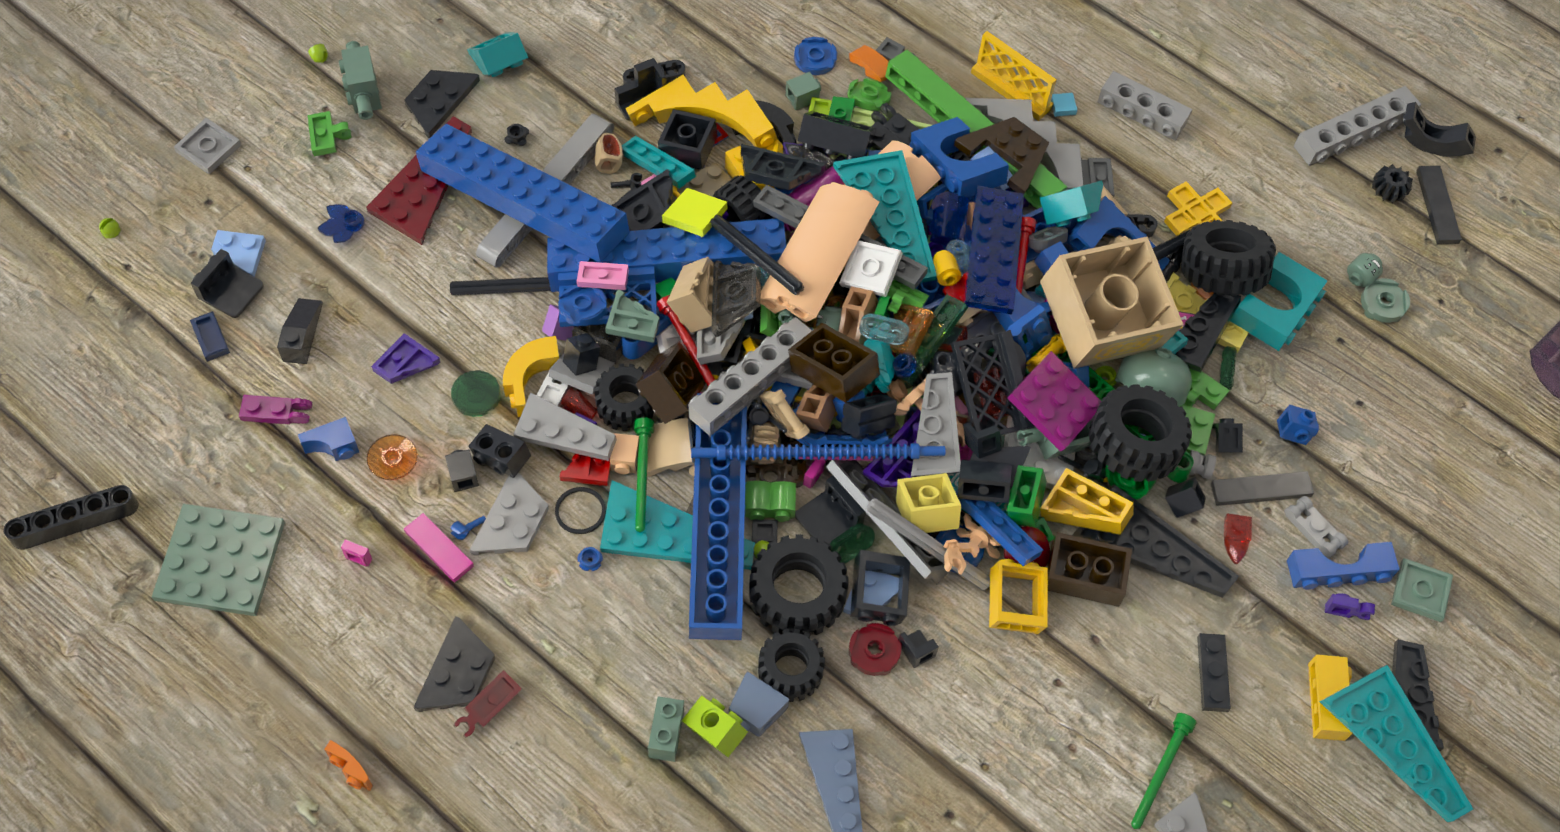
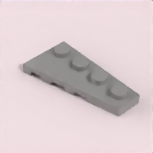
(938, 427)

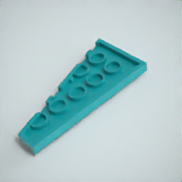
(897, 214)
(665, 533)
(1389, 726)

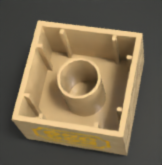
(1110, 302)

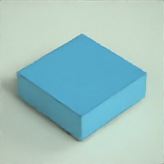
(1064, 104)

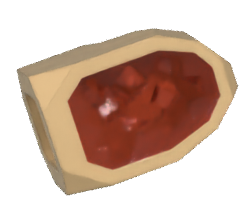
(608, 154)

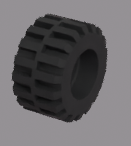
(739, 197)
(615, 382)
(792, 645)

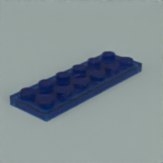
(994, 250)

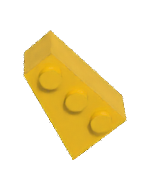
(1086, 505)

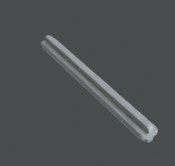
(924, 541)

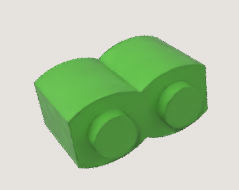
(770, 500)

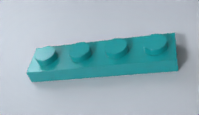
(657, 161)

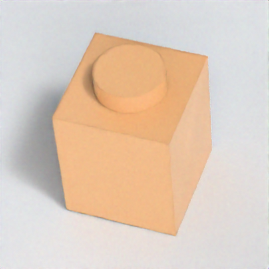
(625, 454)

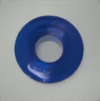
(904, 365)

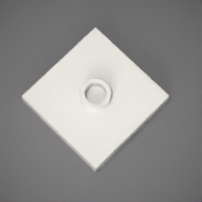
(871, 268)

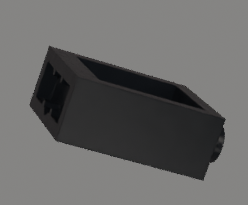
(884, 564)

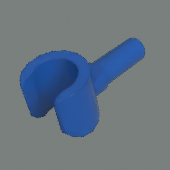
(461, 531)

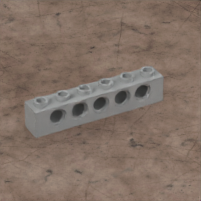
(1354, 126)
(748, 387)

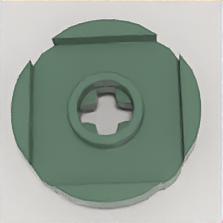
(1379, 310)

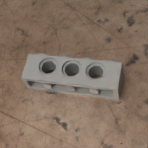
(1144, 105)

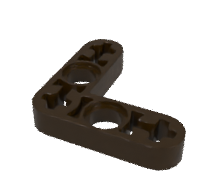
(782, 470)

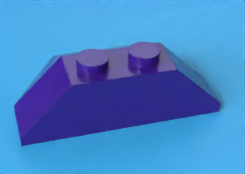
(887, 470)

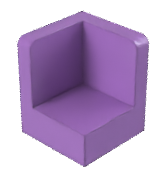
(552, 327)

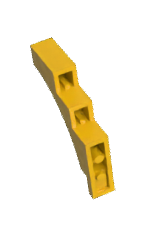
(738, 113)

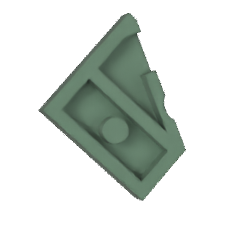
(631, 320)

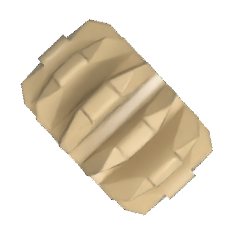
(764, 435)

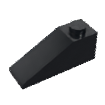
(299, 331)

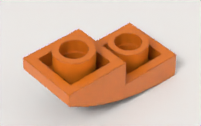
(872, 61)
(352, 770)

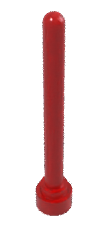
(1027, 228)
(686, 338)

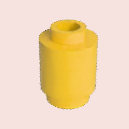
(946, 268)

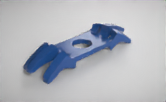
(821, 438)

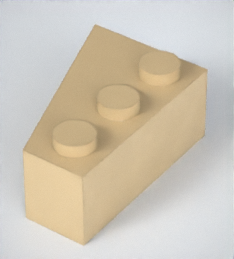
(693, 295)

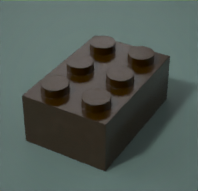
(834, 362)
(671, 382)
(1088, 569)

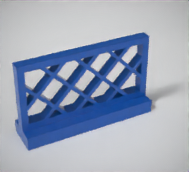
(638, 280)

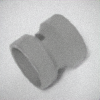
(1203, 464)

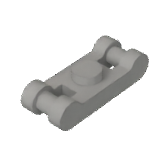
(1315, 527)

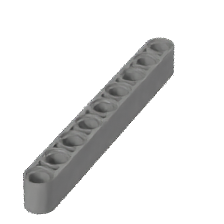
(564, 166)

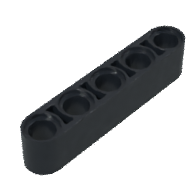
(58, 516)

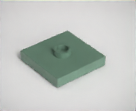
(1422, 590)

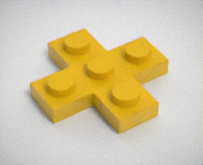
(1193, 208)

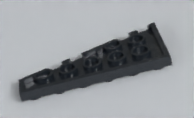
(1165, 550)

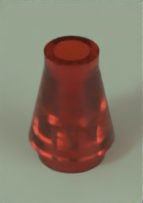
(575, 402)

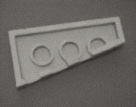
(560, 429)

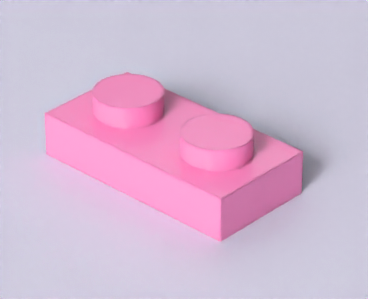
(602, 275)

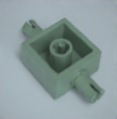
(359, 80)
(1048, 450)

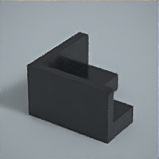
(647, 79)

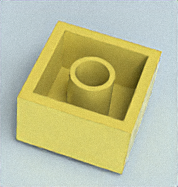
(929, 502)

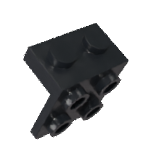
(225, 285)
(830, 512)

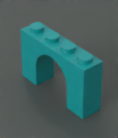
(1276, 325)

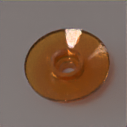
(390, 448)

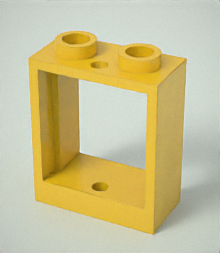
(1015, 621)

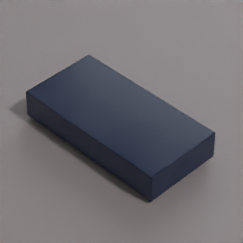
(209, 336)

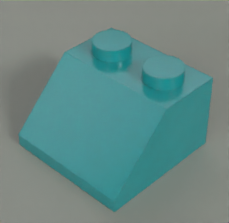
(498, 53)
(1072, 203)

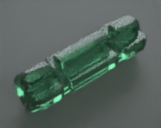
(1228, 367)

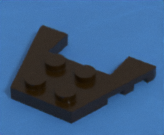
(1013, 143)

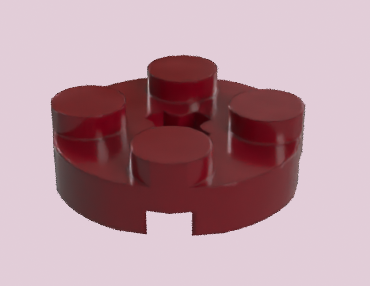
(876, 664)

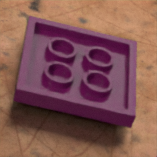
(1055, 401)

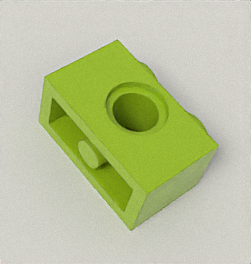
(715, 726)

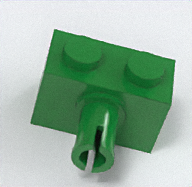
(1026, 495)

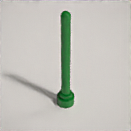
(643, 428)
(1183, 726)

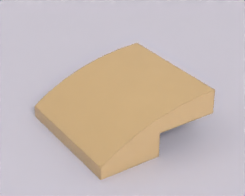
(670, 446)

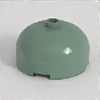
(1159, 370)

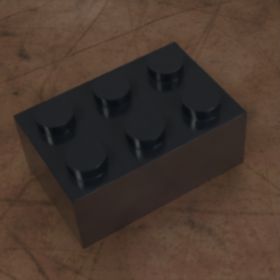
(836, 135)

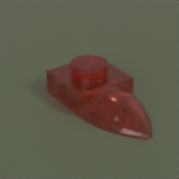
(1237, 536)

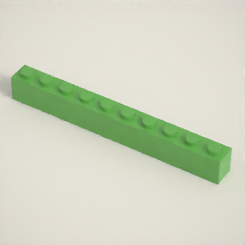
(945, 103)

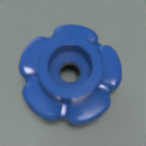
(585, 554)

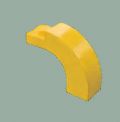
(525, 363)

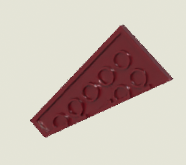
(412, 197)

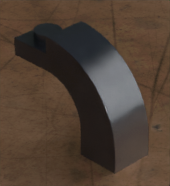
(779, 120)
(1437, 139)

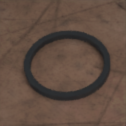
(580, 489)

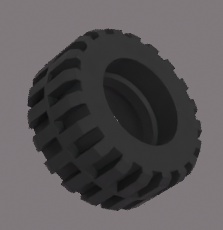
(1228, 257)
(1131, 454)
(798, 555)

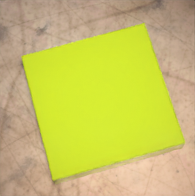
(694, 211)

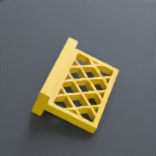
(1007, 82)

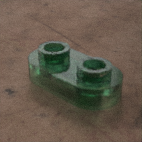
(850, 544)

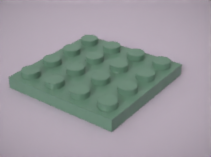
(218, 560)

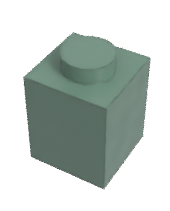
(802, 89)

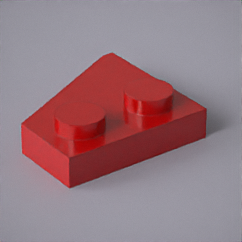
(587, 470)

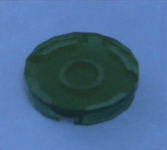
(475, 393)

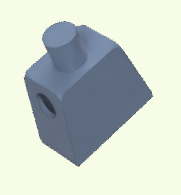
(758, 704)

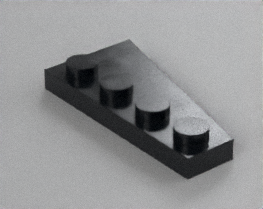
(1412, 675)

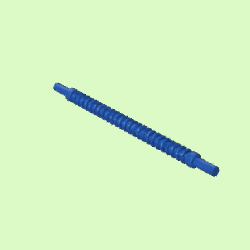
(722, 452)

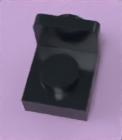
(1228, 436)

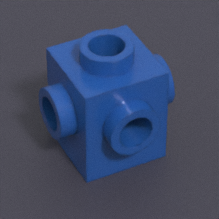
(1298, 424)

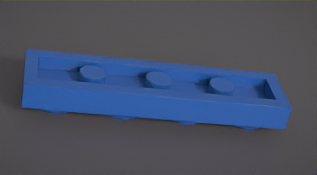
(1002, 529)

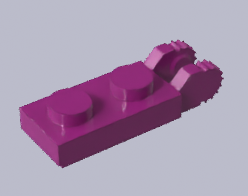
(274, 409)

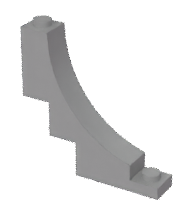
(1060, 158)

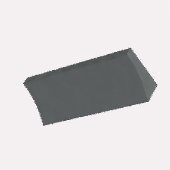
(863, 490)

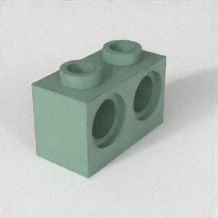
(666, 729)

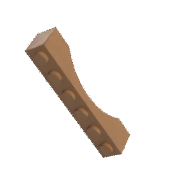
(817, 406)

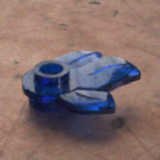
(340, 223)

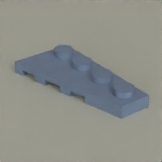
(835, 775)

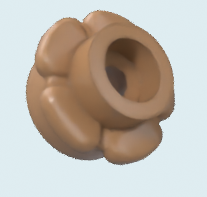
(897, 390)

